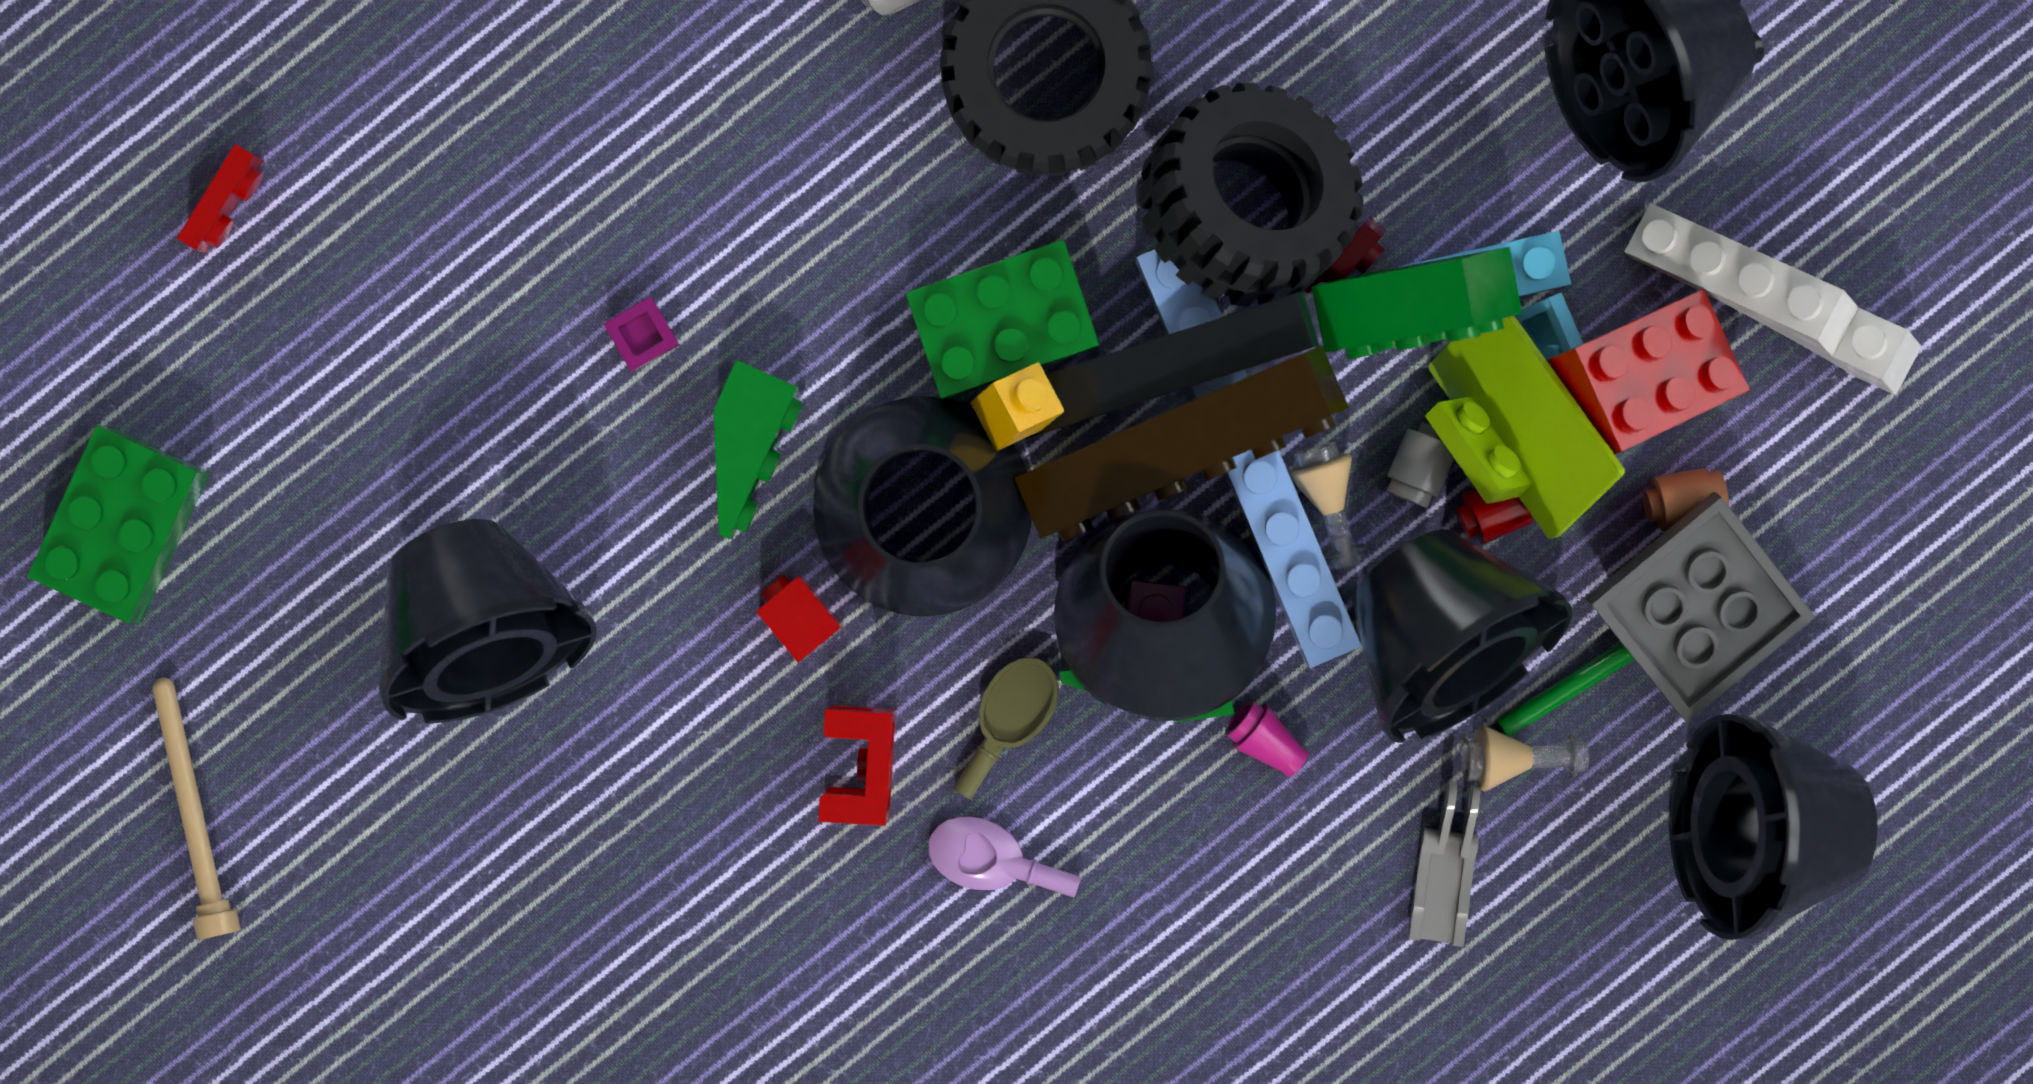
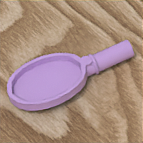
(989, 858)

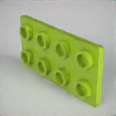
(1519, 428)

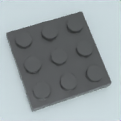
(1700, 607)

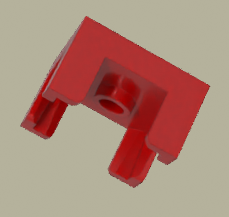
(874, 765)

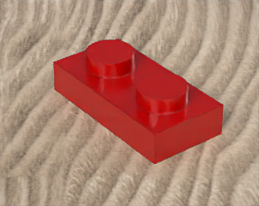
(234, 181)

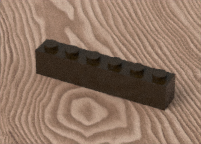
(1183, 442)

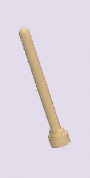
(214, 913)

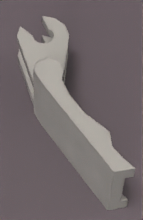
(1446, 873)

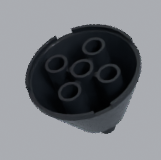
(1647, 75)

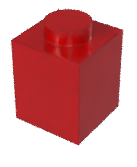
(797, 616)

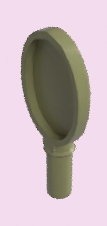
(1010, 715)

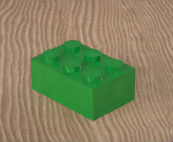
(1417, 303)
(1002, 319)
(118, 524)

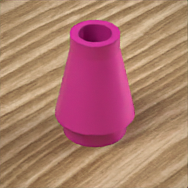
(1264, 737)

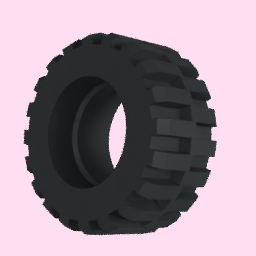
(1046, 144)
(1290, 149)

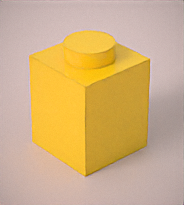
(1017, 406)

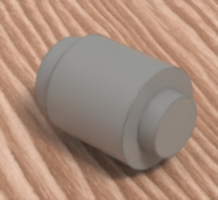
(1419, 466)

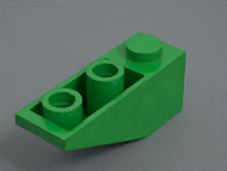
(746, 429)

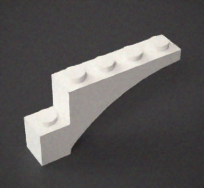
(1777, 296)

